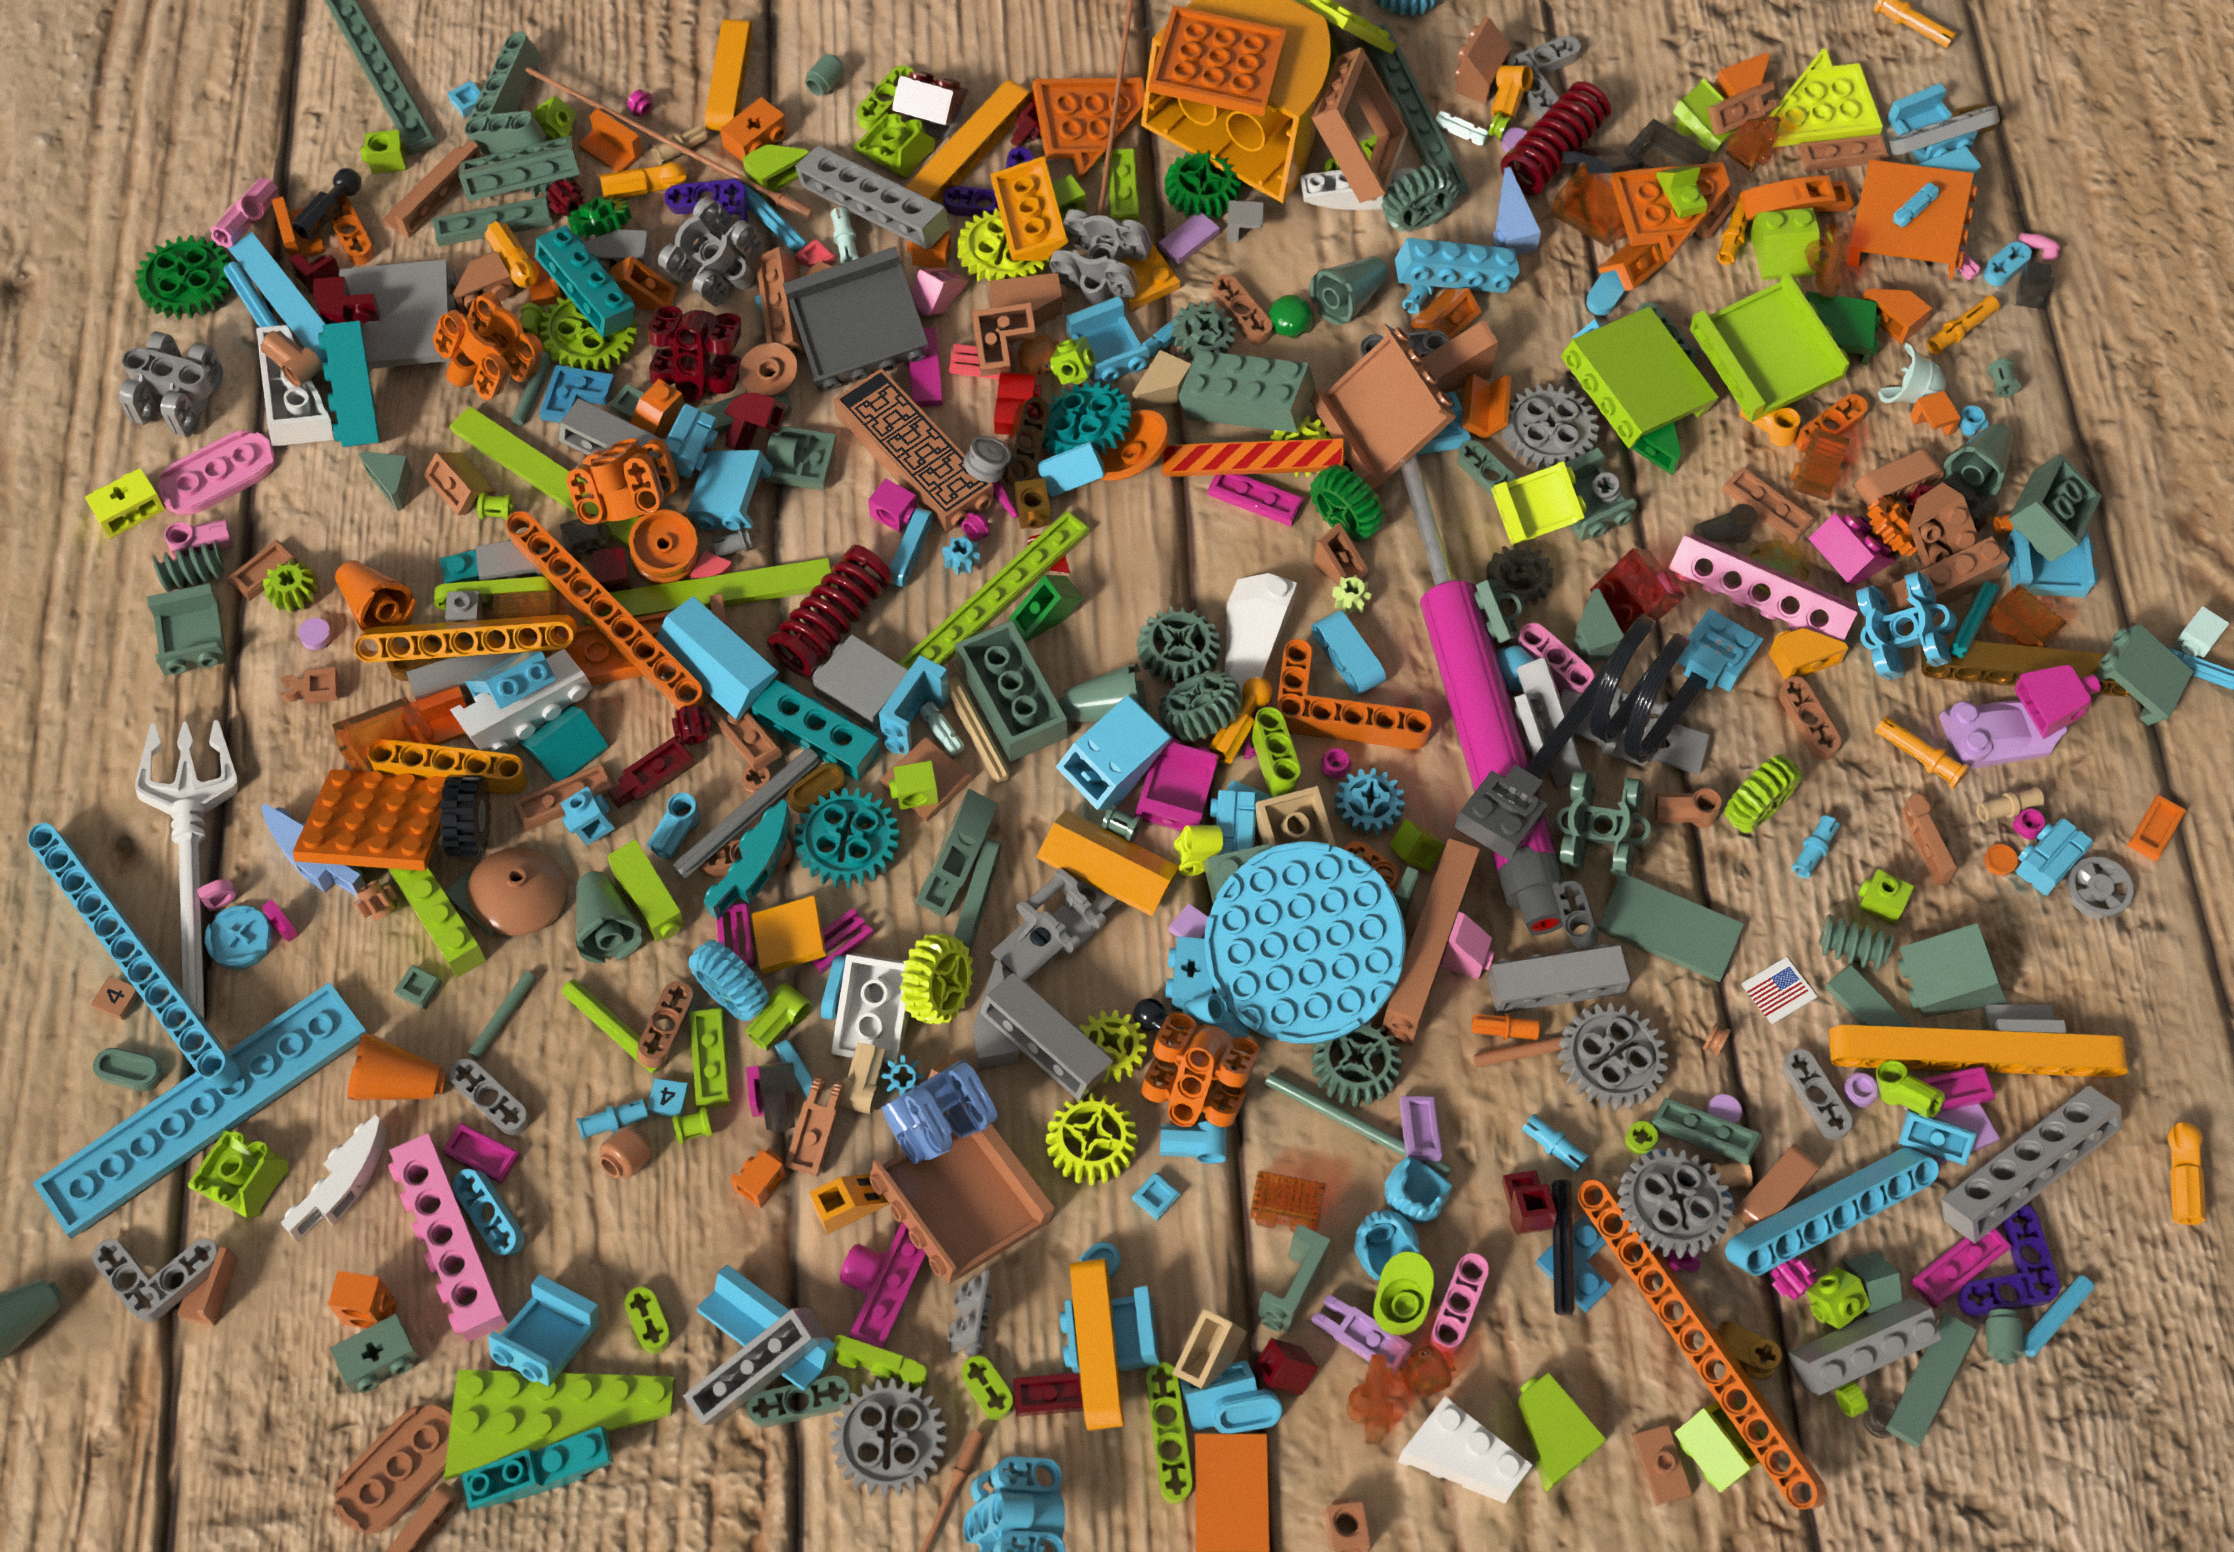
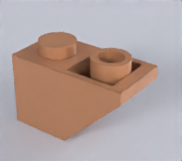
(483, 276)

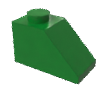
(1661, 448)
(1046, 606)

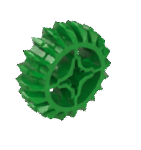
(1187, 177)
(1347, 500)

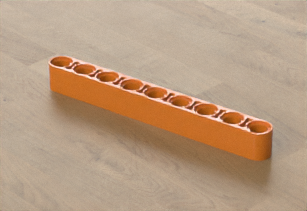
(600, 599)

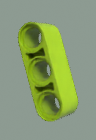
(1275, 752)

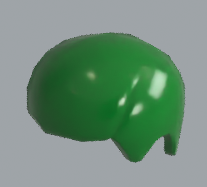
(1291, 316)

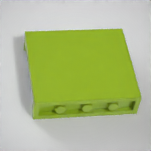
(1770, 348)
(1638, 375)

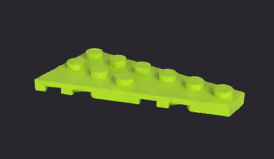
(507, 1413)

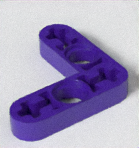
(721, 193)
(978, 194)
(2023, 1281)

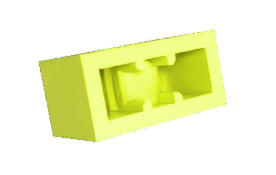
(124, 503)

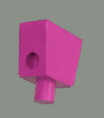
(2055, 697)

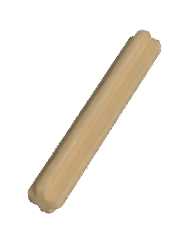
(977, 731)

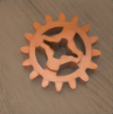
(1891, 524)

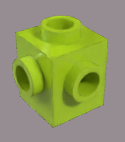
(555, 118)
(1073, 360)
(1837, 1298)

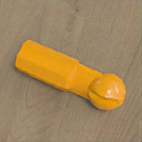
(642, 180)
(517, 262)
(1228, 741)
(2187, 1174)

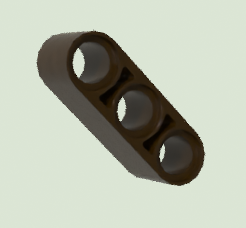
(1035, 431)

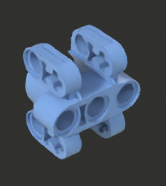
(942, 1103)

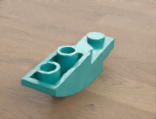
(760, 855)
(538, 1470)

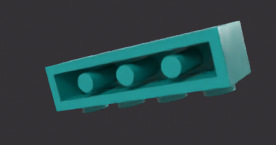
(584, 281)
(350, 383)

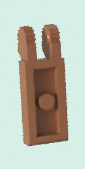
(1741, 107)
(1928, 839)
(814, 1129)

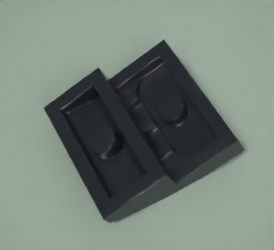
(1602, 159)

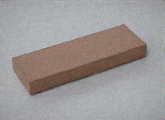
(1842, 152)
(1769, 504)
(745, 736)
(545, 804)

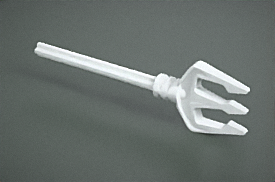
(187, 803)

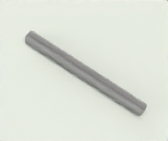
(745, 813)

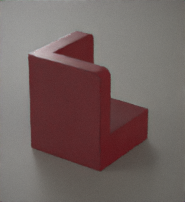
(319, 268)
(611, 569)
(1286, 1367)

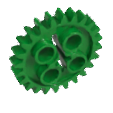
(183, 277)

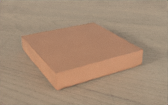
(948, 775)

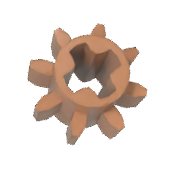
(375, 900)

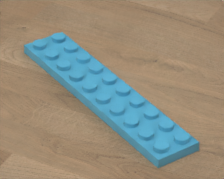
(198, 1112)

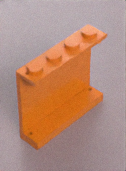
(1930, 235)

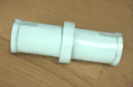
(844, 235)

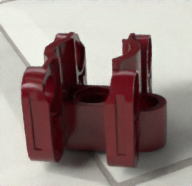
(688, 353)

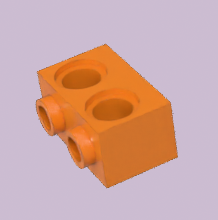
(361, 1299)

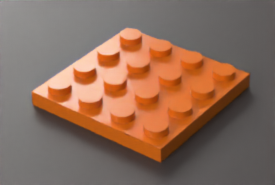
(1217, 60)
(373, 821)

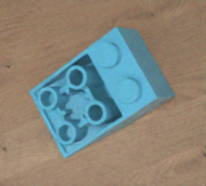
(1114, 754)

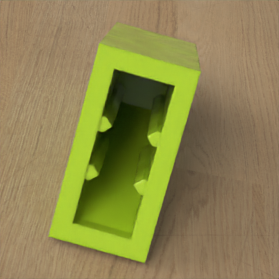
(645, 891)
(1556, 1430)

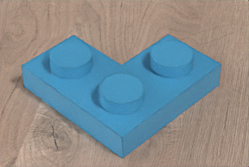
(573, 383)
(1588, 1283)

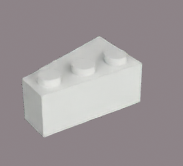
(1466, 1453)

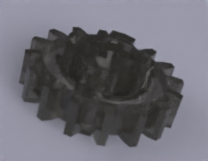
(1519, 573)

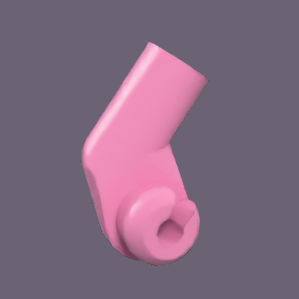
(2035, 241)

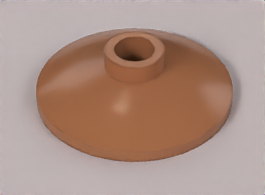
(764, 360)

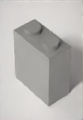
(858, 681)

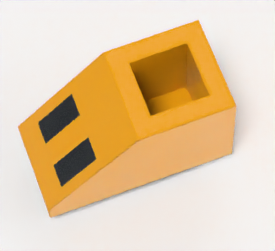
(845, 1201)

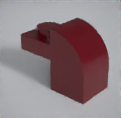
(338, 304)
(750, 412)
(1529, 1203)

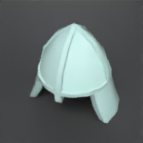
(1921, 379)

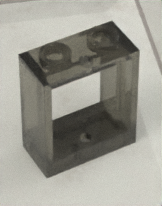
(1668, 142)

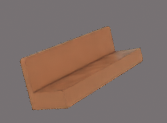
(430, 192)
(773, 270)

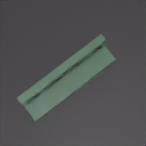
(518, 168)

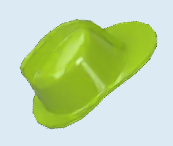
(1404, 1293)

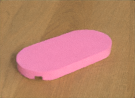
(216, 472)

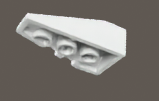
(1255, 623)

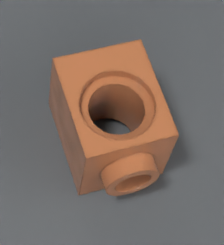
(1340, 1541)

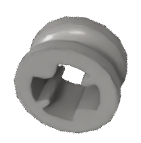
(1613, 494)

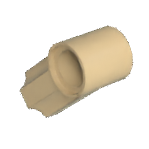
(861, 1084)

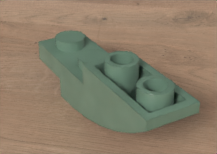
(956, 853)

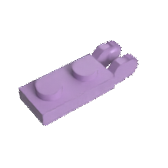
(1362, 1333)

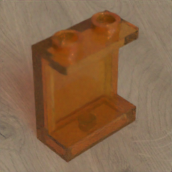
(1590, 208)
(390, 721)

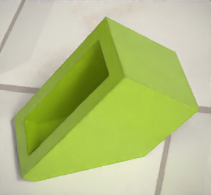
(773, 166)

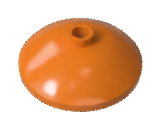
(1139, 449)

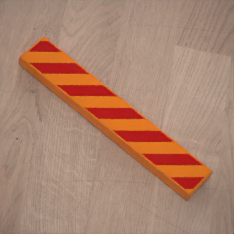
(1252, 457)

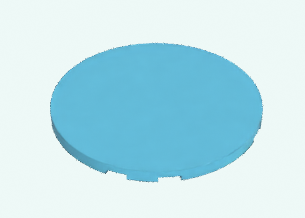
(1305, 942)

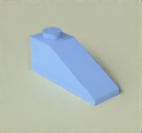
(1515, 221)

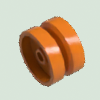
(658, 531)

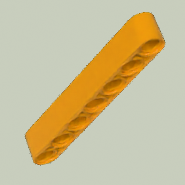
(972, 141)
(453, 646)

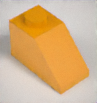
(1805, 652)

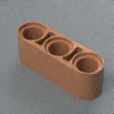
(1899, 477)
(1778, 1186)

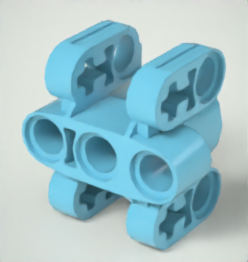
(1887, 651)
(1019, 1510)

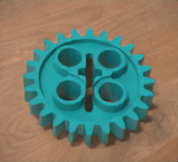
(1087, 416)
(817, 833)

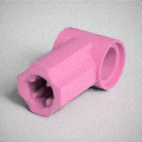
(182, 535)

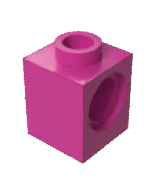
(892, 505)

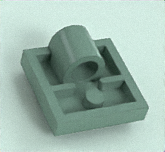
(800, 457)
(1491, 598)

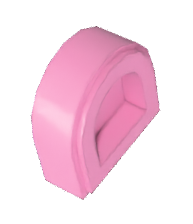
(217, 894)

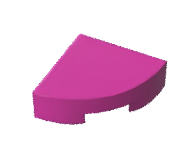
(279, 920)

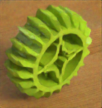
(1763, 793)

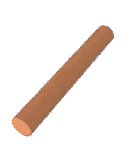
(1517, 1052)

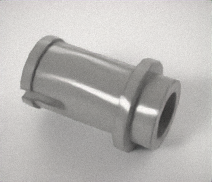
(732, 543)

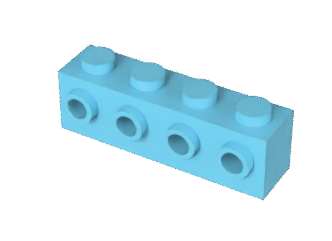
(1456, 265)

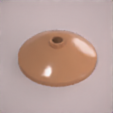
(520, 905)

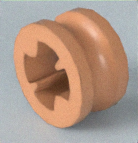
(747, 781)
(1716, 1039)

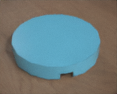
(239, 937)

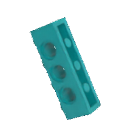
(780, 698)

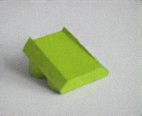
(1694, 117)
(896, 143)
(239, 1174)

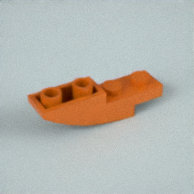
(1798, 193)

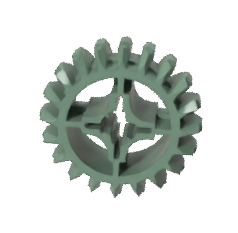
(1419, 198)
(1177, 634)
(1200, 705)
(1367, 1083)

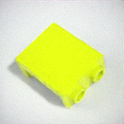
(1539, 503)

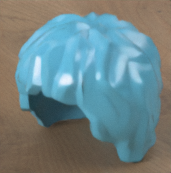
(1416, 1191)
(1381, 1238)

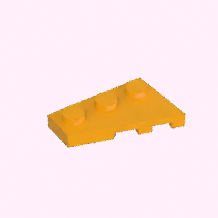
(1154, 279)

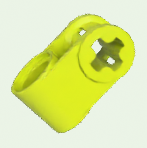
(1196, 845)

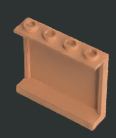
(1384, 408)
(963, 1201)

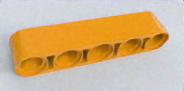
(728, 73)
(436, 757)
(1096, 1344)

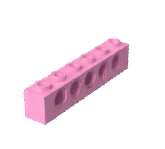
(1695, 547)
(485, 1312)

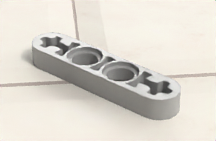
(1944, 130)

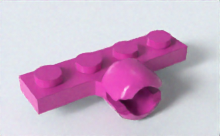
(885, 1283)

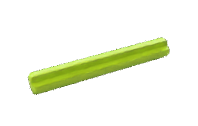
(604, 1019)

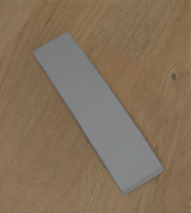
(451, 673)

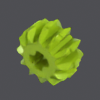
(290, 585)

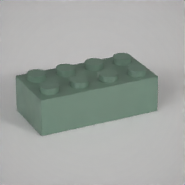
(1247, 391)
(1011, 691)

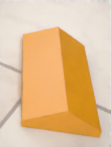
(1029, 210)
(1108, 862)

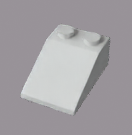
(871, 1006)

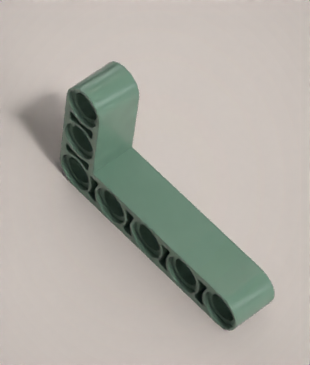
(494, 119)

